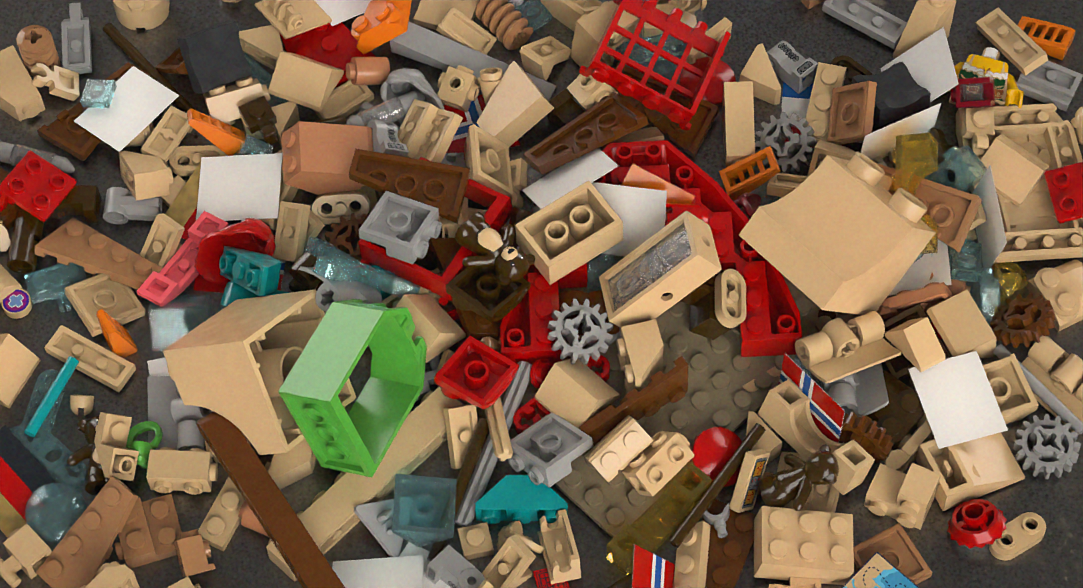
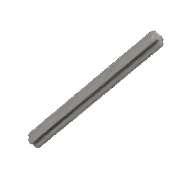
(487, 458)

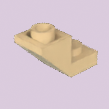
(111, 446)

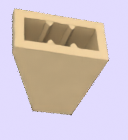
(925, 20)
(17, 93)
(513, 106)
(738, 121)

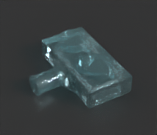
(967, 263)
(51, 283)
(988, 294)

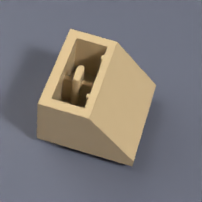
(640, 353)

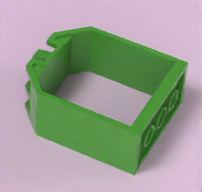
(311, 390)

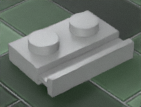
(1051, 84)

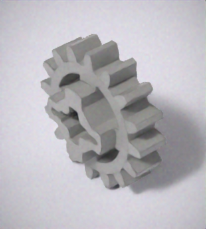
(775, 136)
(568, 330)
(1047, 452)

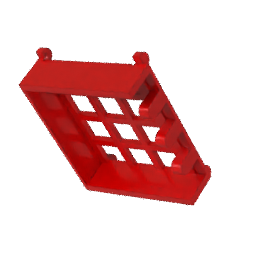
(672, 26)

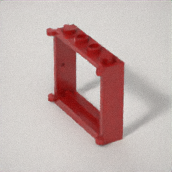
(496, 216)

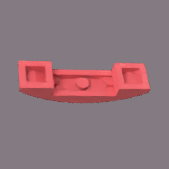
(180, 269)

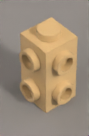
(224, 101)
(658, 462)
(181, 470)

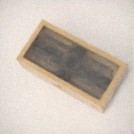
(660, 271)

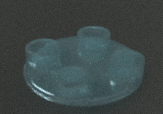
(54, 510)

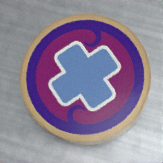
(17, 304)

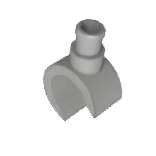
(718, 521)

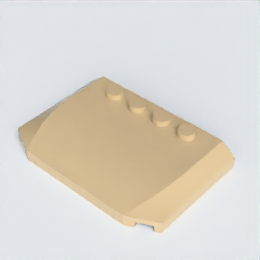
(1033, 226)

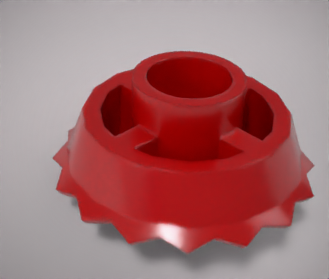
(976, 523)

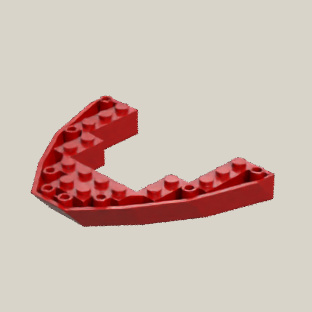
(771, 313)

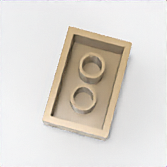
(569, 232)
(803, 545)

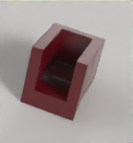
(974, 92)

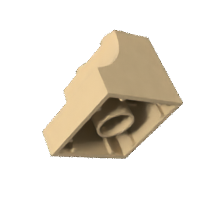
(842, 235)
(242, 360)

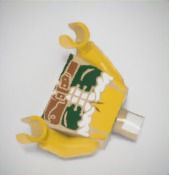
(988, 66)

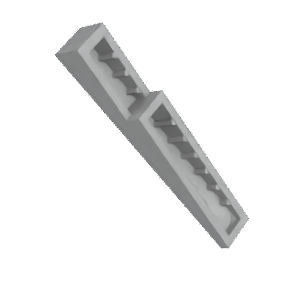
(442, 52)

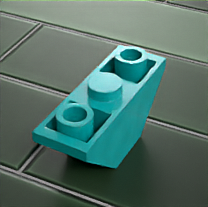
(250, 270)
(519, 500)

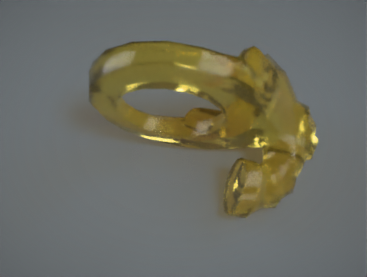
(1009, 281)

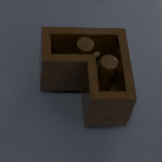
(702, 310)

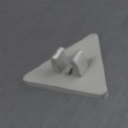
(378, 520)

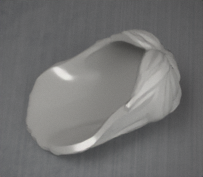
(407, 80)

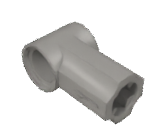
(121, 206)

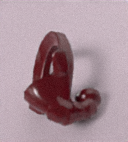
(749, 202)

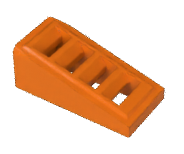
(1055, 31)
(217, 132)
(738, 169)
(116, 335)

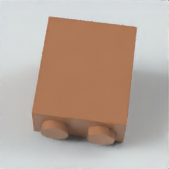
(321, 155)

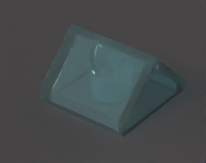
(177, 318)
(424, 508)

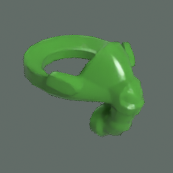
(142, 446)

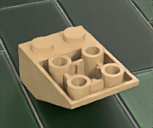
(970, 468)

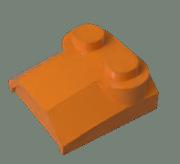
(381, 23)

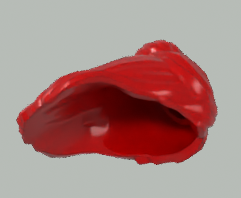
(248, 235)

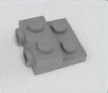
(401, 226)
(548, 449)

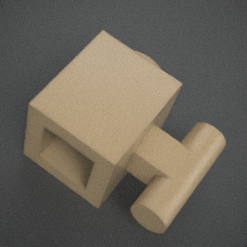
(26, 552)

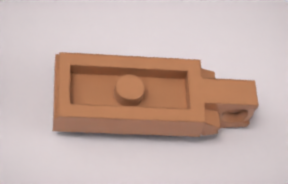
(927, 297)

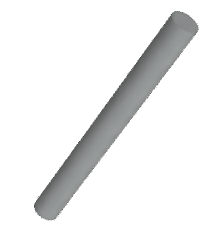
(1044, 394)

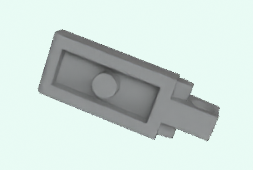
(76, 41)

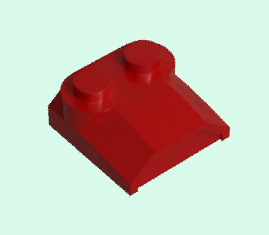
(476, 374)

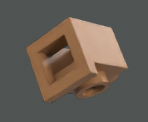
(193, 553)

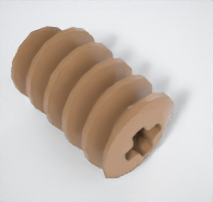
(504, 22)
(37, 46)

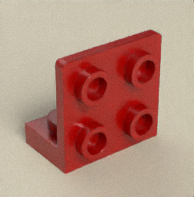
(35, 186)
(1066, 191)

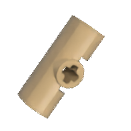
(845, 347)
(1058, 373)

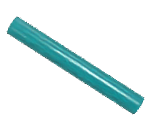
(51, 396)

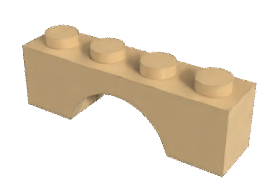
(789, 414)

